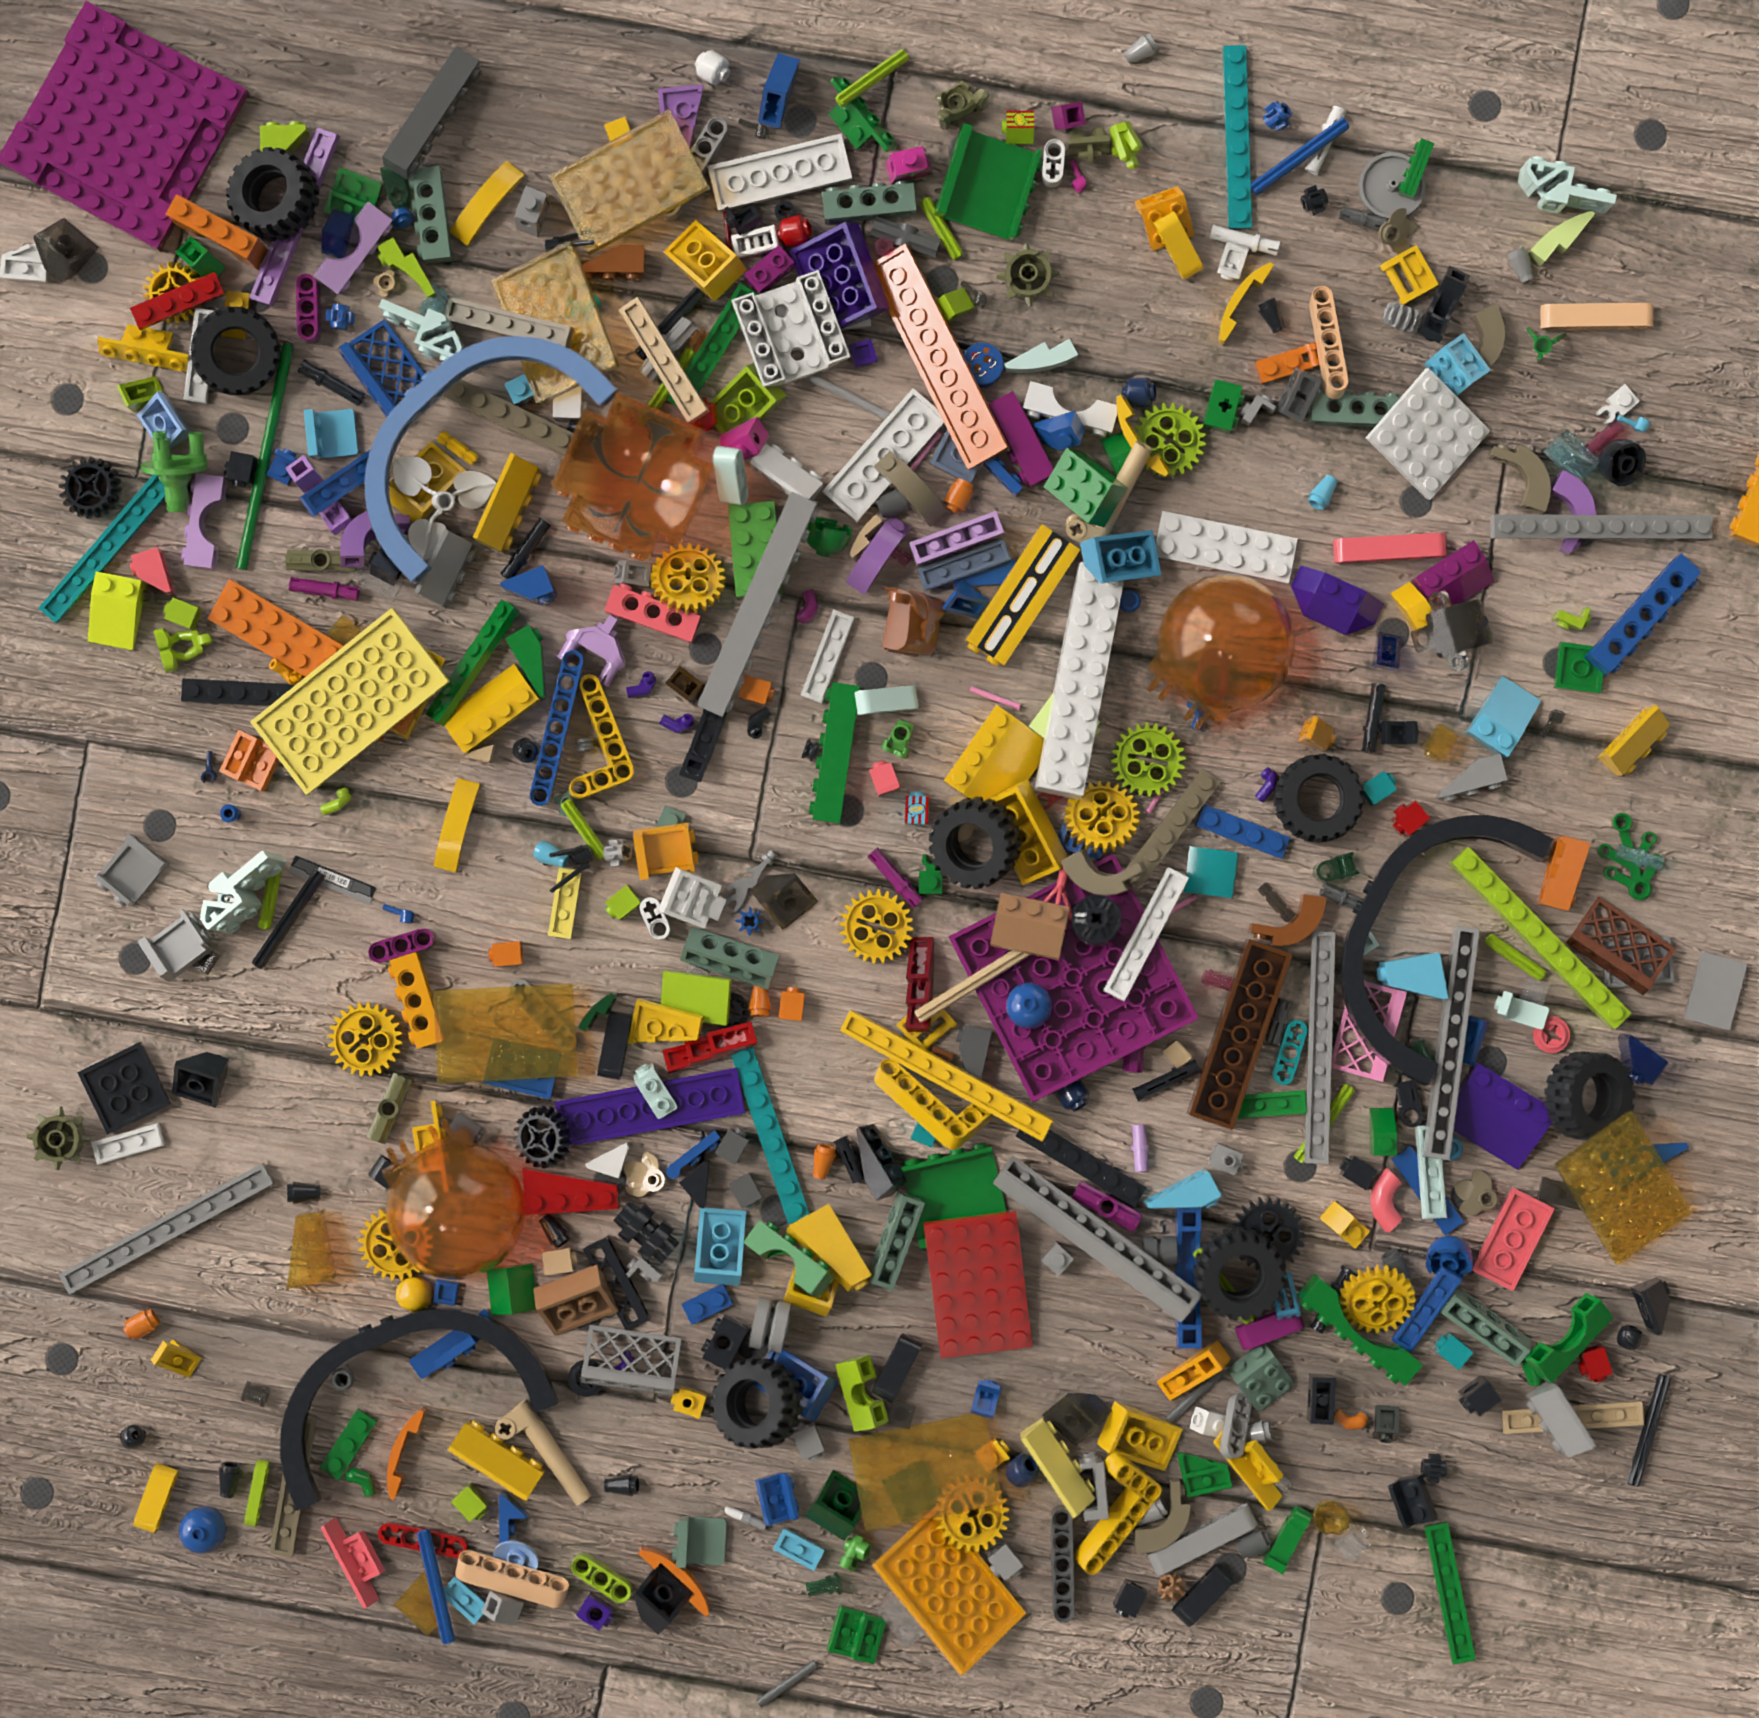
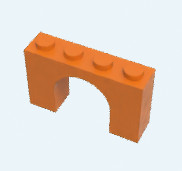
(200, 221)

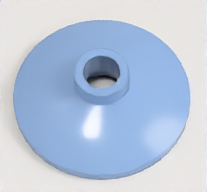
(516, 1553)

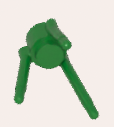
(1543, 343)

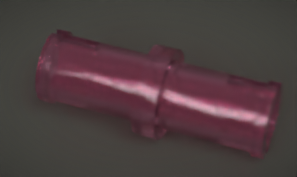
(1603, 438)

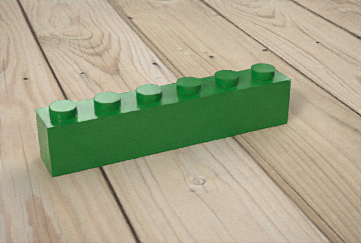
(835, 754)

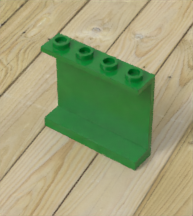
(988, 184)
(954, 1185)

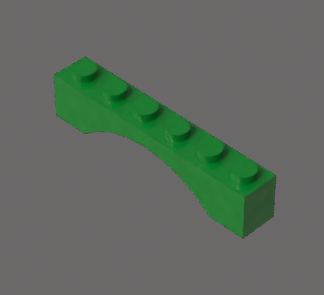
(1394, 1359)

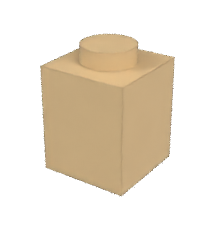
(559, 1260)

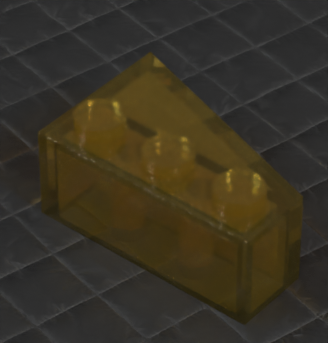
(311, 1251)

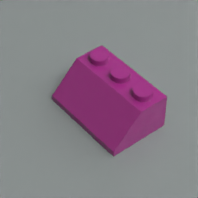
(1458, 575)

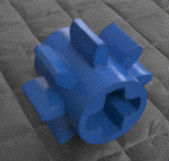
(1277, 115)
(340, 316)
(743, 921)

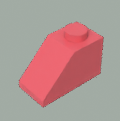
(152, 568)
(884, 778)

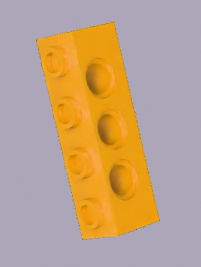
(413, 964)

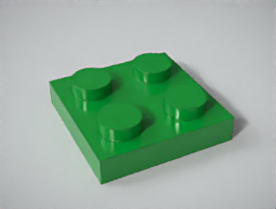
(1575, 671)

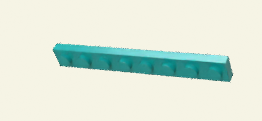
(1237, 137)
(104, 549)
(770, 1135)

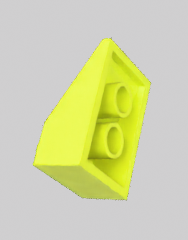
(115, 610)

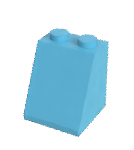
(1415, 974)

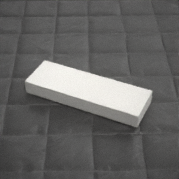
(128, 1143)

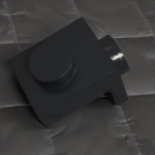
(743, 220)
(1399, 732)

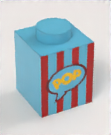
(520, 391)
(916, 808)

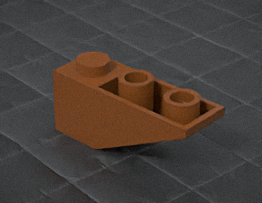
(618, 262)

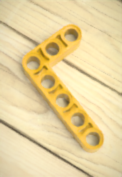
(605, 741)
(927, 1109)
(1123, 1515)

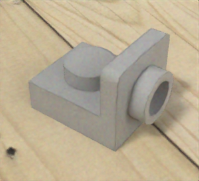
(632, 573)
(648, 1271)

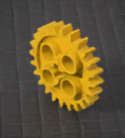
(688, 597)
(1118, 828)
(869, 946)
(378, 1055)
(385, 1263)
(1377, 1299)
(952, 1523)

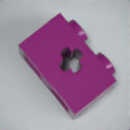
(769, 270)

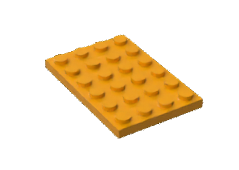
(949, 1593)

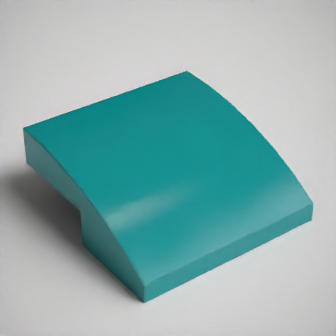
(1211, 872)

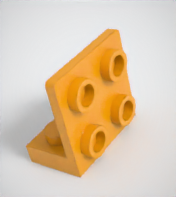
(1159, 205)

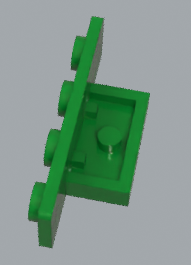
(858, 122)

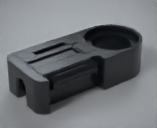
(1408, 1100)

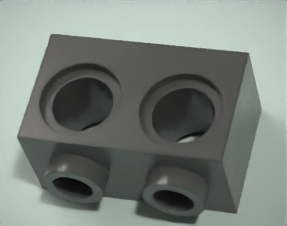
(1299, 394)

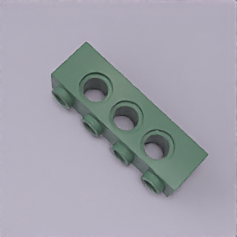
(881, 208)
(440, 250)
(1321, 415)
(729, 957)
(895, 1240)
(1487, 1327)

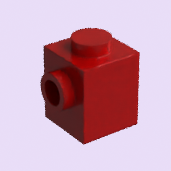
(1409, 818)
(1594, 1363)

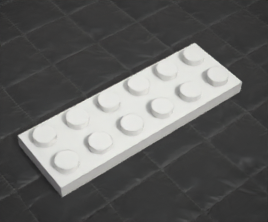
(780, 172)
(904, 434)
(1225, 547)

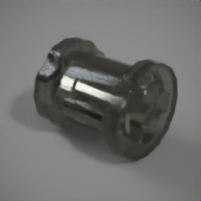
(255, 1394)

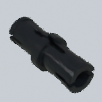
(849, 1159)

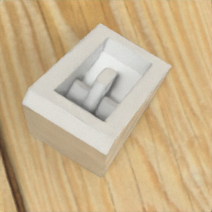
(610, 1162)

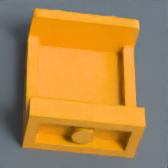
(664, 848)

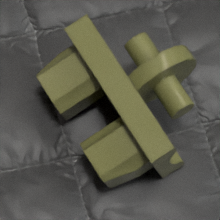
(1090, 146)

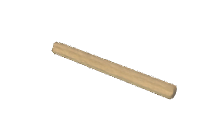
(969, 985)

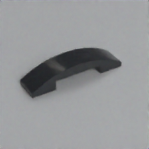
(702, 746)

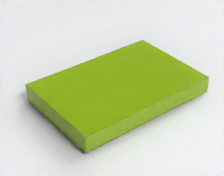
(698, 994)

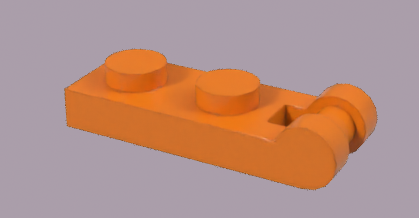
(1283, 364)

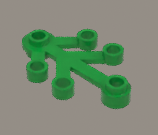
(1634, 870)

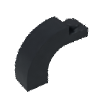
(1443, 304)

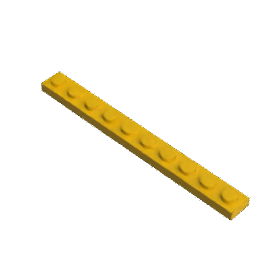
(947, 1075)

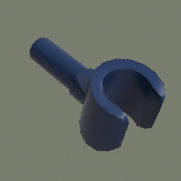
(209, 769)

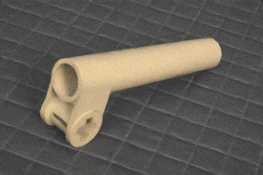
(1127, 476)
(524, 1418)

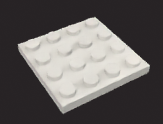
(1427, 434)

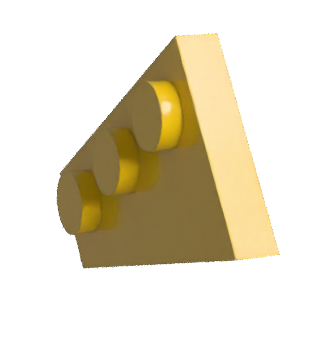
(663, 1023)

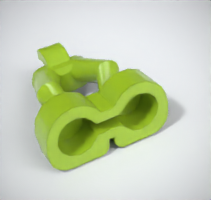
(169, 657)

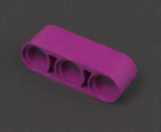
(302, 299)
(391, 945)
(1267, 1329)

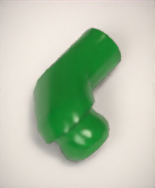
(361, 1478)

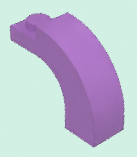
(307, 478)
(1577, 498)
(358, 535)
(877, 554)

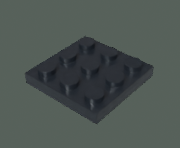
(124, 1088)

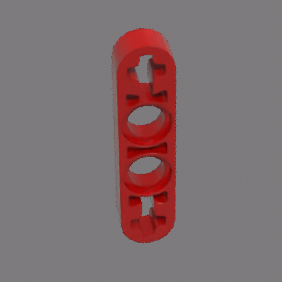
(395, 1528)

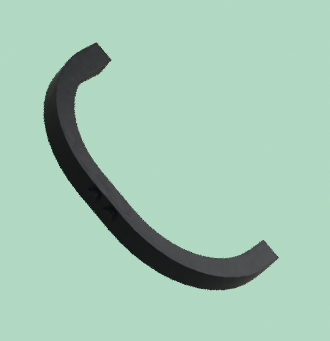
(1377, 1038)
(292, 1436)

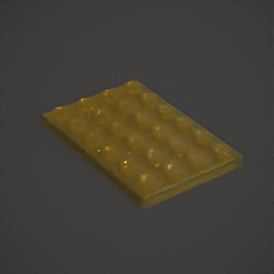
(629, 182)
(559, 292)
(505, 1033)
(1623, 1187)
(925, 1471)

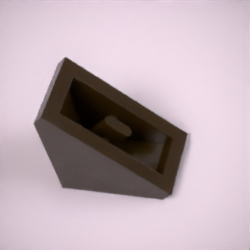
(686, 685)

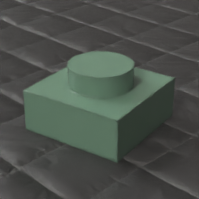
(670, 817)

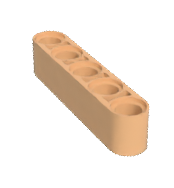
(1597, 316)
(1328, 332)
(512, 1579)

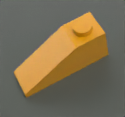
(1317, 734)
(1194, 1370)

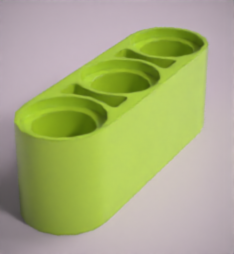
(597, 1566)

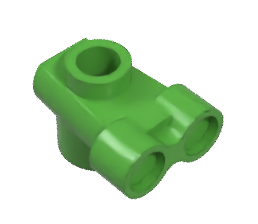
(896, 743)
(856, 1549)

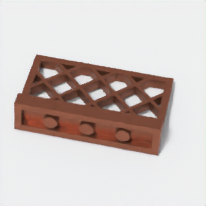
(1614, 963)

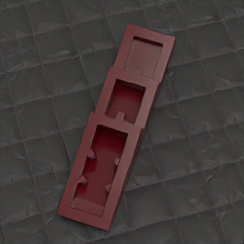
(920, 981)

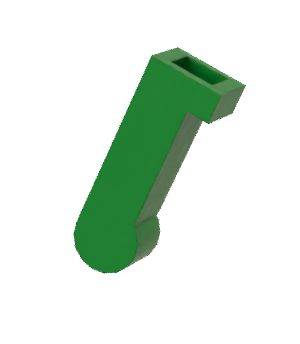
(1287, 1539)

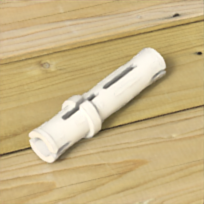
(1316, 160)
(1250, 241)

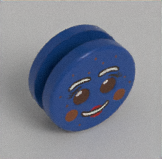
(985, 363)

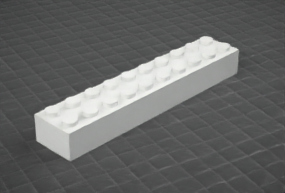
(1078, 686)

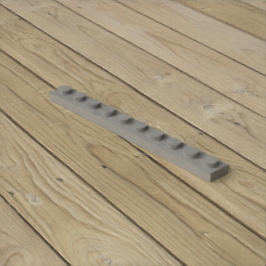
(1601, 526)
(1319, 1047)
(166, 1228)

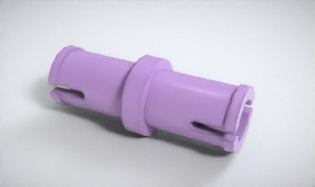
(1140, 1147)

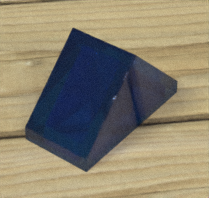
(337, 233)
(1387, 652)

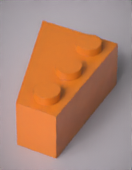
(1563, 873)

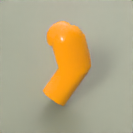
(286, 672)

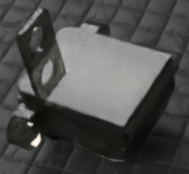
(1454, 629)

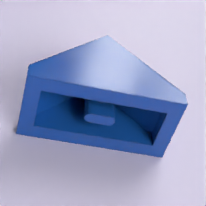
(966, 601)

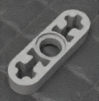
(1240, 1413)

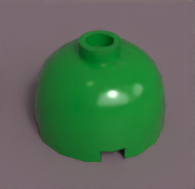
(827, 536)

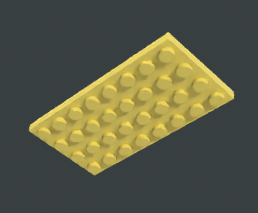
(350, 701)

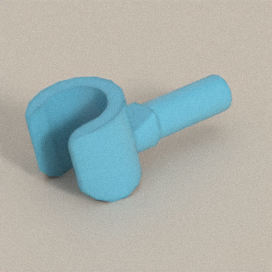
(1640, 425)

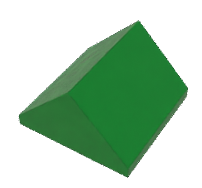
(511, 1289)

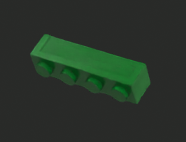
(1417, 166)

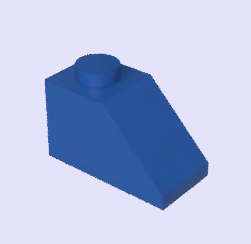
(1061, 431)

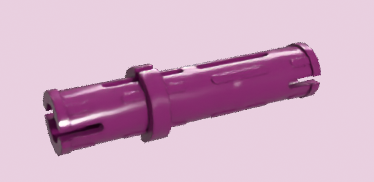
(321, 588)
(895, 878)

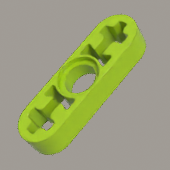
(257, 1493)

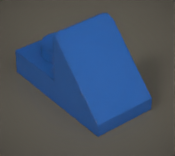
(509, 1510)

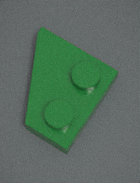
(1202, 1474)

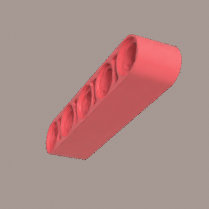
(1389, 548)

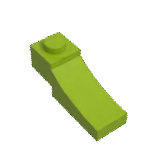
(409, 265)

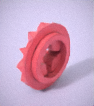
(1553, 1045)

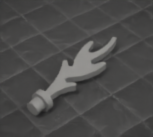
(742, 885)

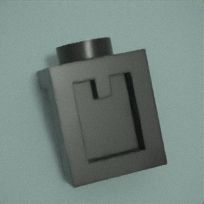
(1386, 1423)

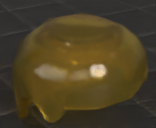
(1331, 1517)

